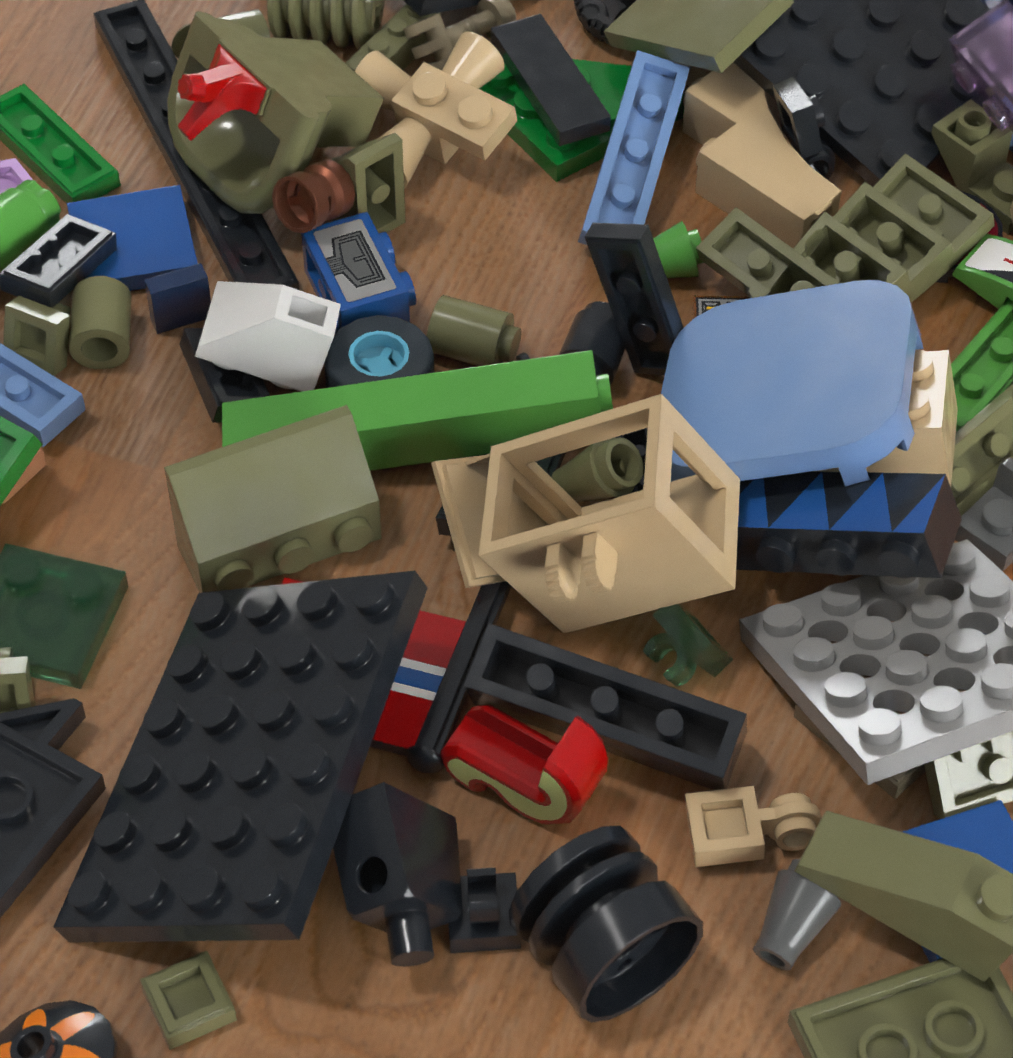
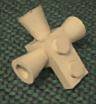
(443, 108)

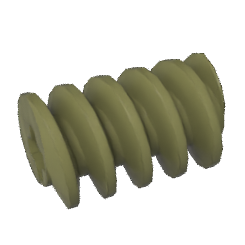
(326, 19)

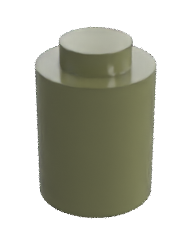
(100, 322)
(472, 332)

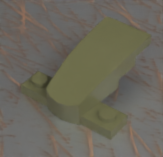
(896, 232)

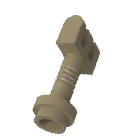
(442, 40)

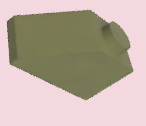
(377, 181)

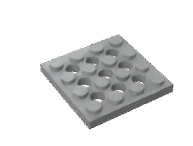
(857, 615)

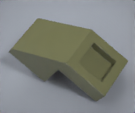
(978, 157)

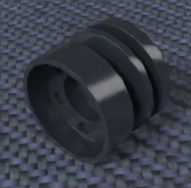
(605, 923)

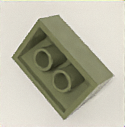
(274, 502)

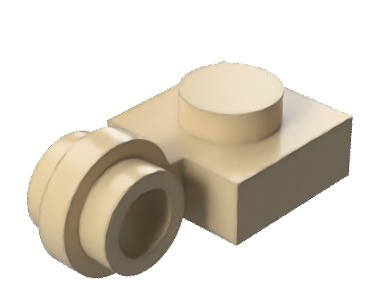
(731, 828)

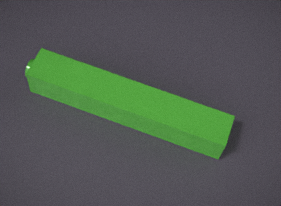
(440, 412)

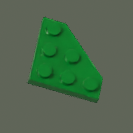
(534, 138)

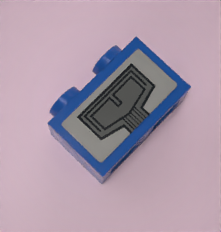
(357, 269)

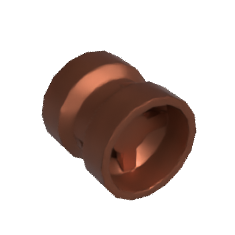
(313, 196)

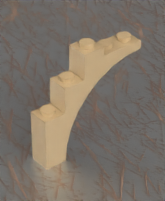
(747, 157)

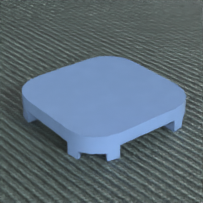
(798, 380)

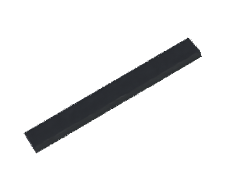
(146, 65)

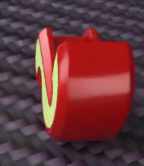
(525, 767)

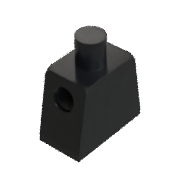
(399, 869)

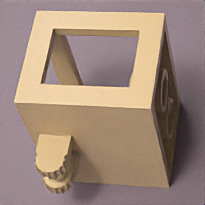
(623, 552)

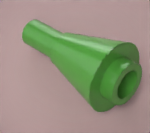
(678, 251)

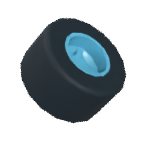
(376, 351)

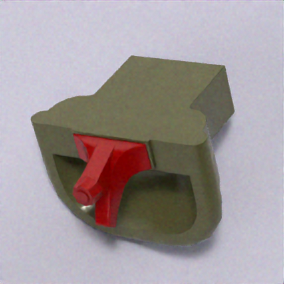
(259, 107)

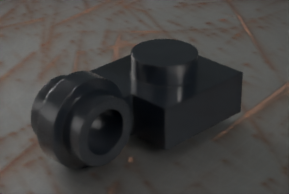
(800, 121)

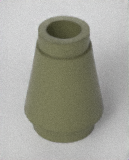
(601, 471)

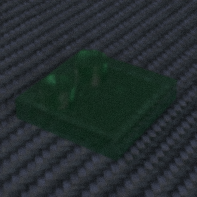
(56, 611)

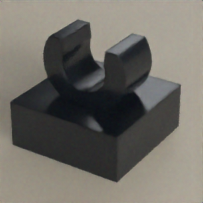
(485, 916)

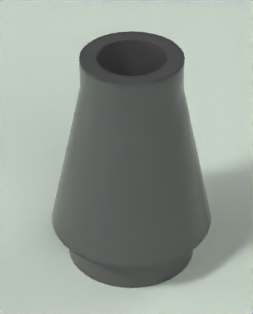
(793, 918)

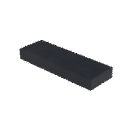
(550, 80)
(636, 292)

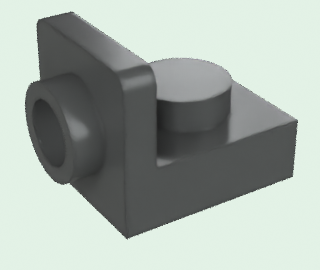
(990, 519)

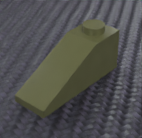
(918, 887)

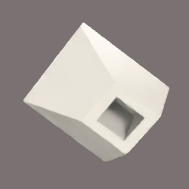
(269, 332)

